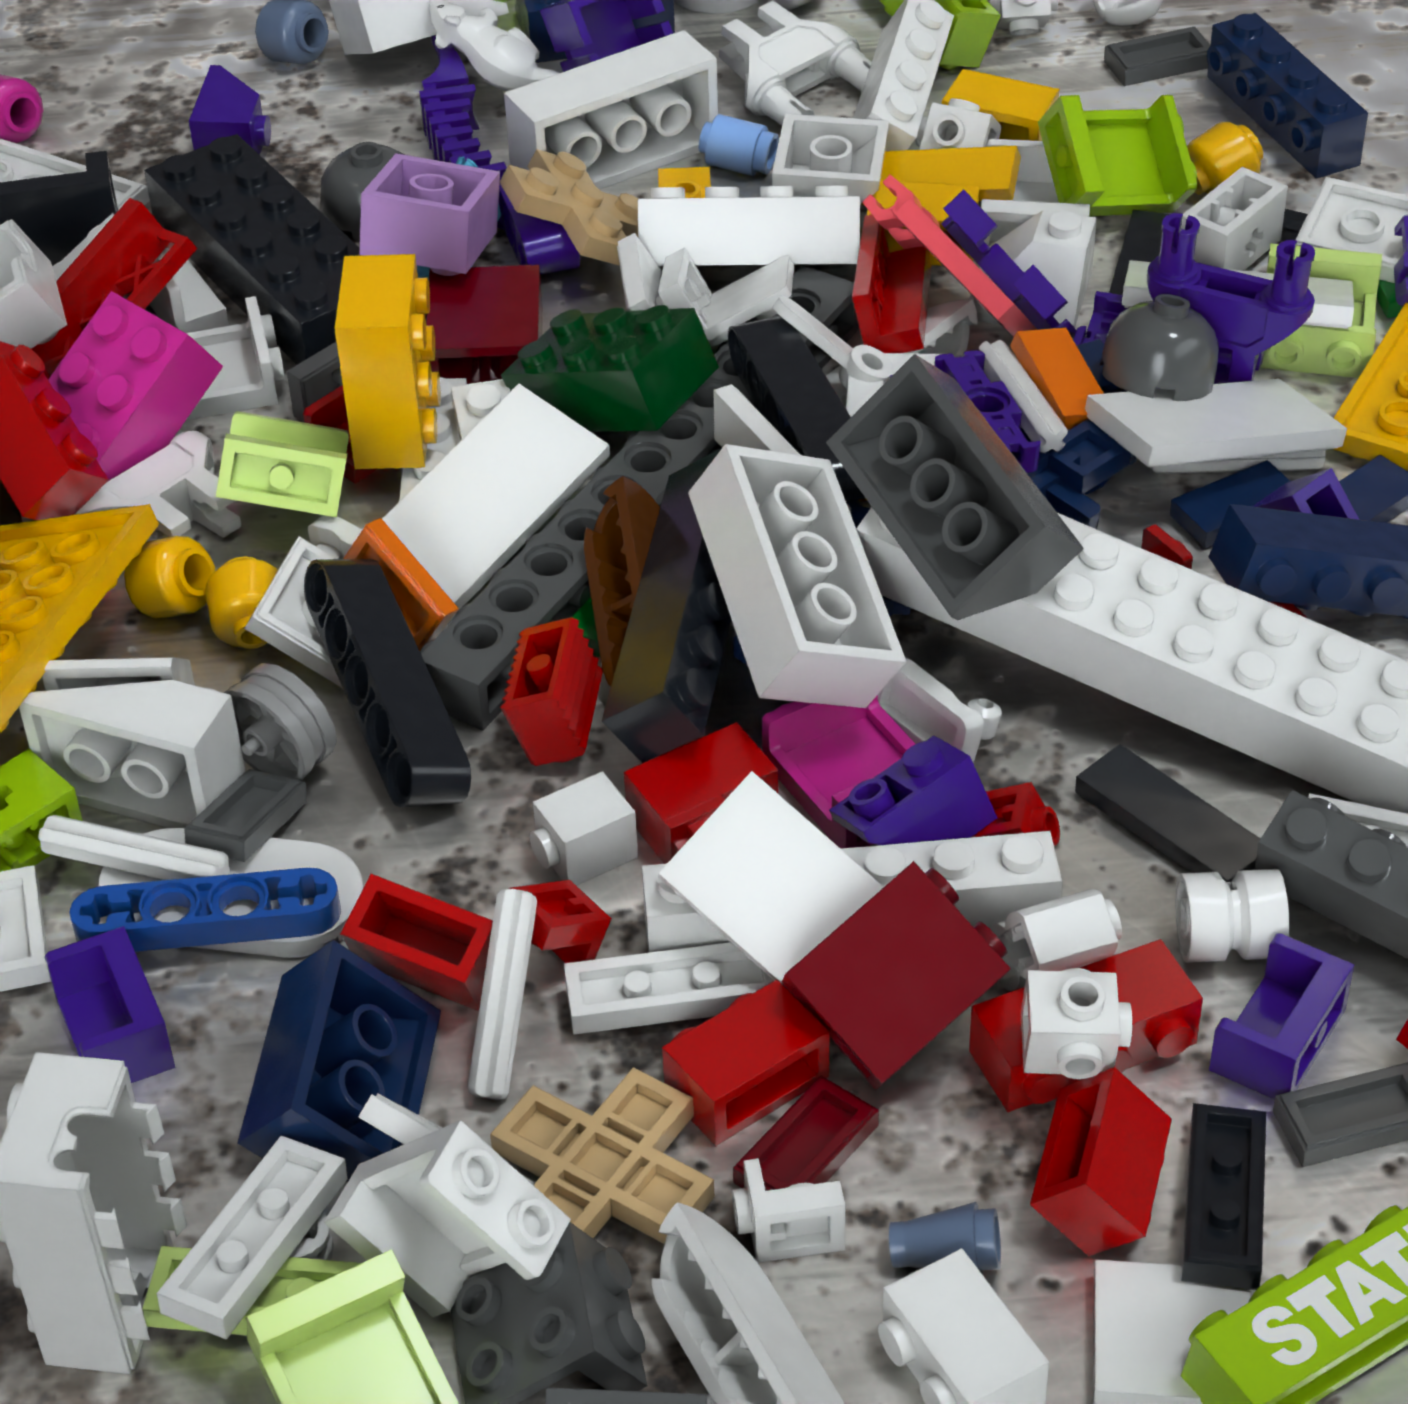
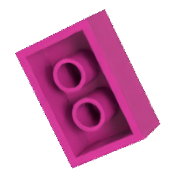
(131, 382)

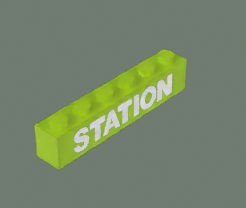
(1309, 1330)

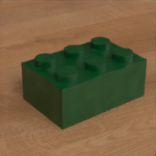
(617, 366)

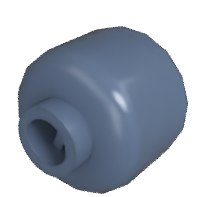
(291, 31)

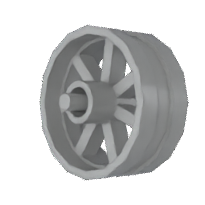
(281, 722)

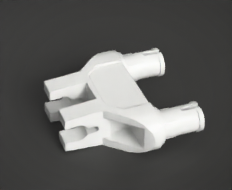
(789, 59)
(176, 484)

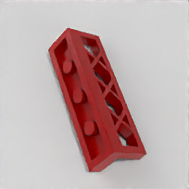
(117, 262)
(890, 292)

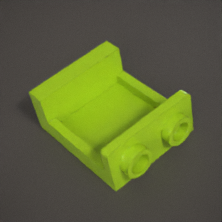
(1118, 157)

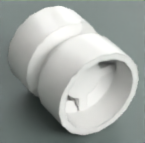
(1230, 915)

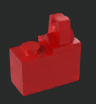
(688, 784)

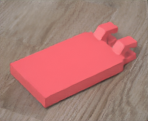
(925, 231)

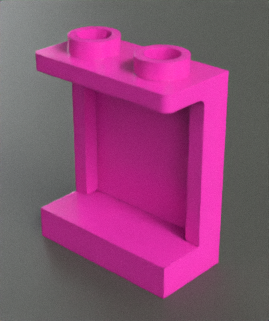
(828, 752)

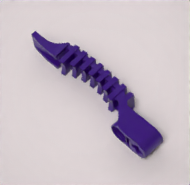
(449, 130)

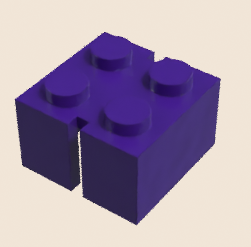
(600, 28)

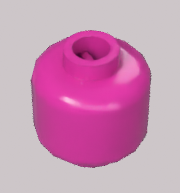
(19, 109)

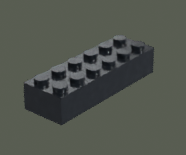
(256, 238)

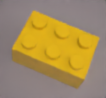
(386, 360)

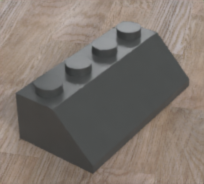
(952, 492)

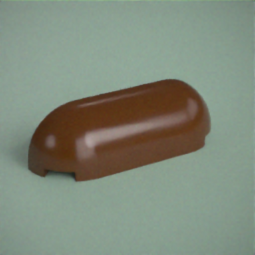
(615, 563)

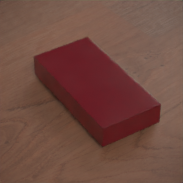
(811, 1137)

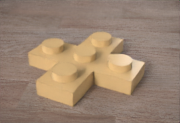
(563, 193)
(608, 1159)

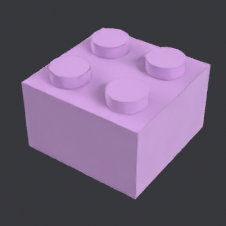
(431, 211)

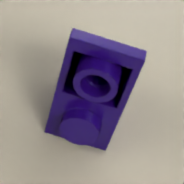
(919, 798)

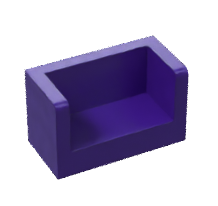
(110, 1004)
(1284, 1019)

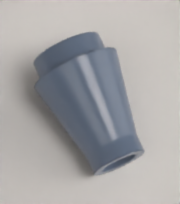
(937, 1235)

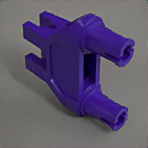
(1240, 307)

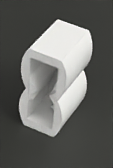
(1058, 935)

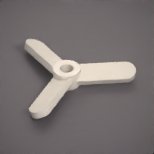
(863, 367)

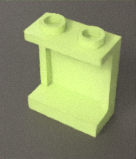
(1330, 348)
(283, 464)
(348, 1342)

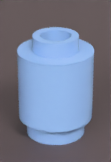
(738, 145)

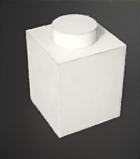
(584, 829)

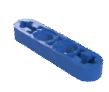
(206, 901)

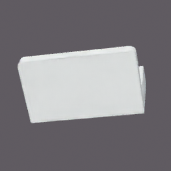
(189, 302)

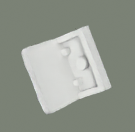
(740, 301)

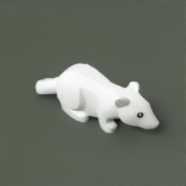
(497, 55)

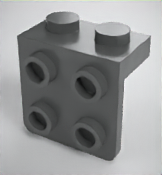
(533, 1332)

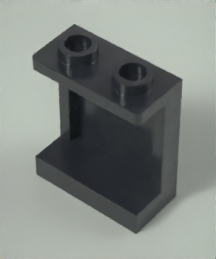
(61, 208)

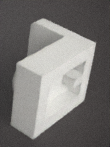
(789, 1220)

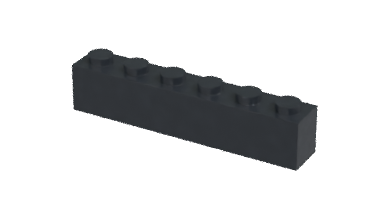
(673, 633)

